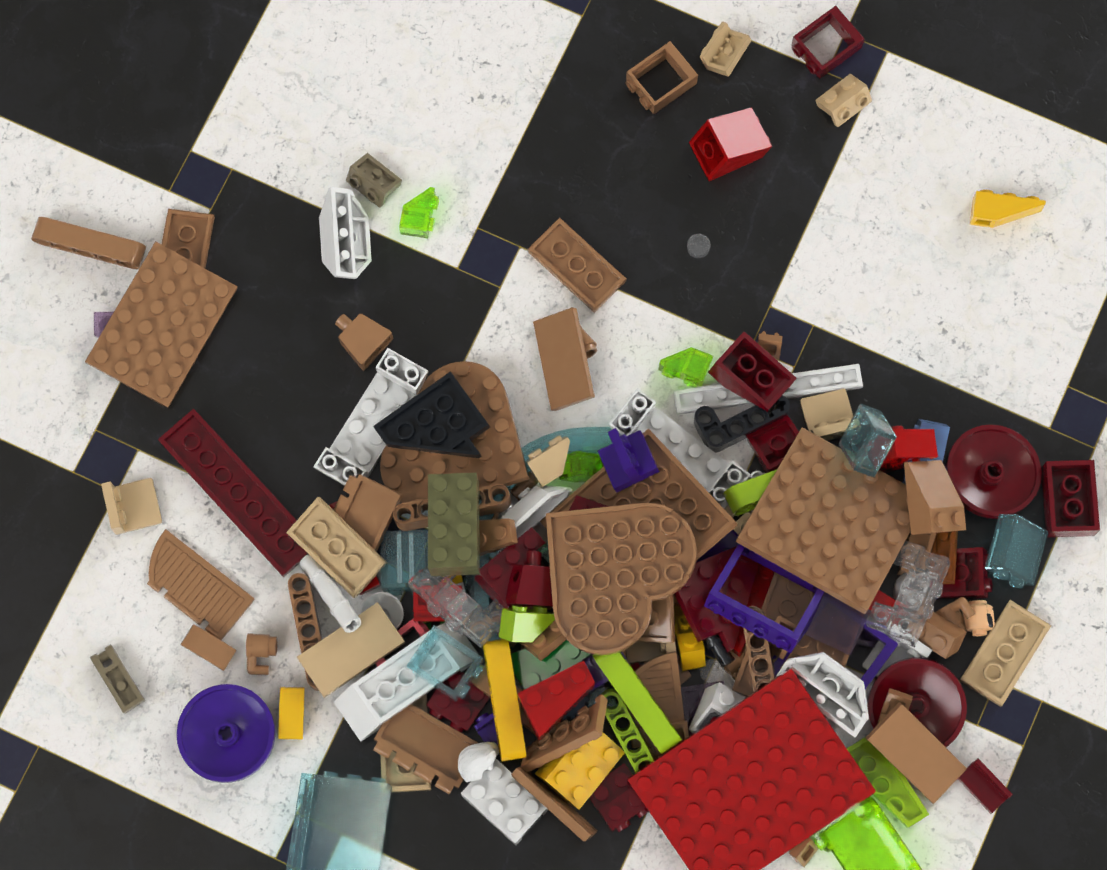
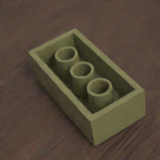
(453, 524)

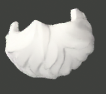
(476, 759)

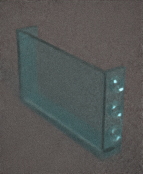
(339, 823)

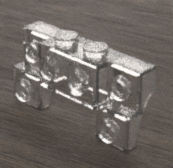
(916, 597)
(457, 607)

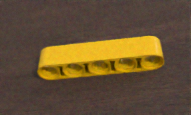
(504, 700)

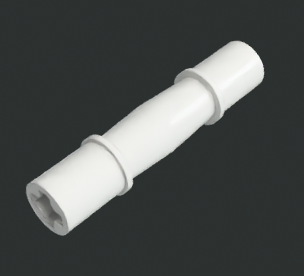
(330, 593)

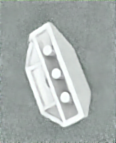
(344, 234)
(534, 506)
(833, 689)

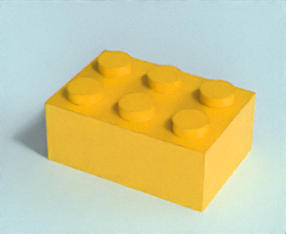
(581, 770)

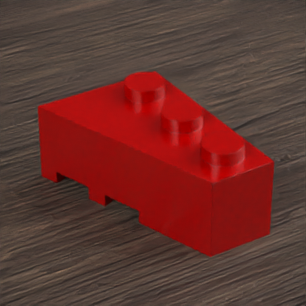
(909, 446)
(555, 696)

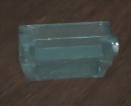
(869, 441)
(425, 649)

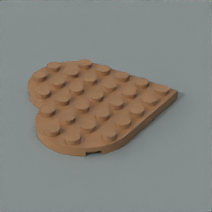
(499, 445)
(612, 567)

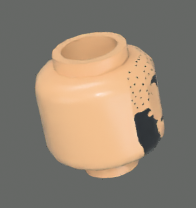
(982, 620)

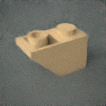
(550, 462)

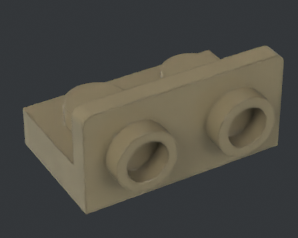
(372, 179)

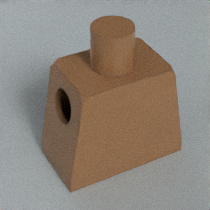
(363, 338)

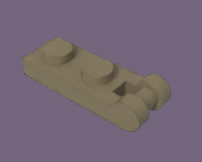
(118, 680)

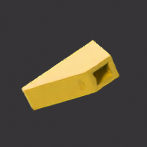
(998, 209)
(689, 650)

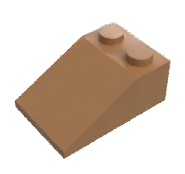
(932, 499)

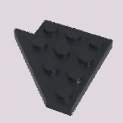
(435, 421)

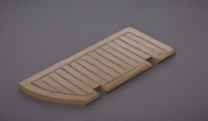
(196, 586)
(663, 683)

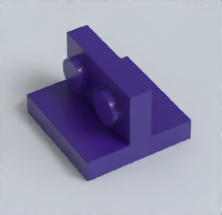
(627, 459)

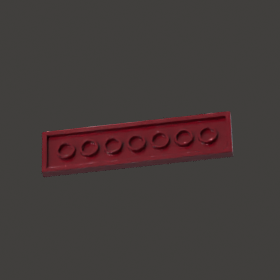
(234, 490)

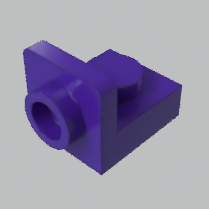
(486, 728)

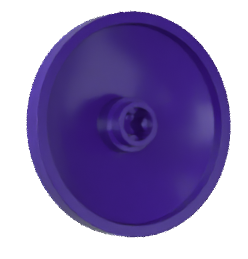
(225, 733)

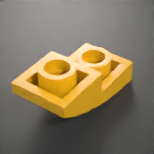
(291, 713)

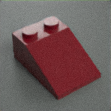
(752, 373)

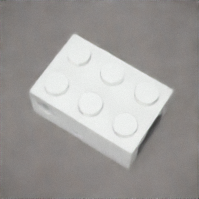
(504, 802)

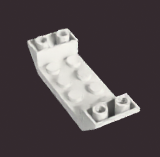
(358, 443)
(702, 462)
(394, 687)

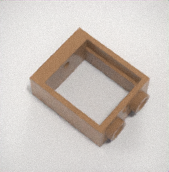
(677, 62)

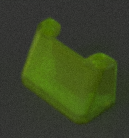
(865, 840)

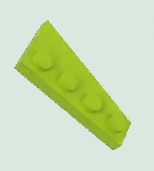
(890, 784)

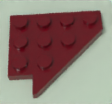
(696, 590)

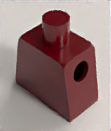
(530, 583)

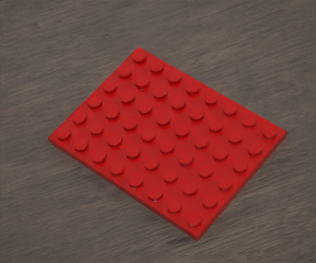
(752, 781)

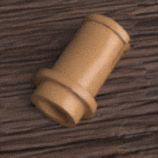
(520, 487)

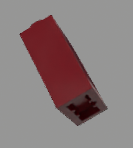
(844, 29)

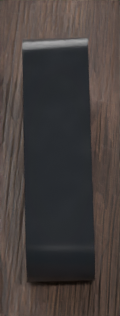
(743, 419)

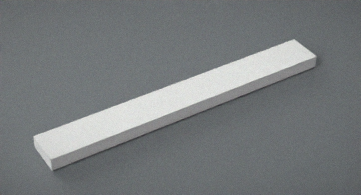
(806, 384)

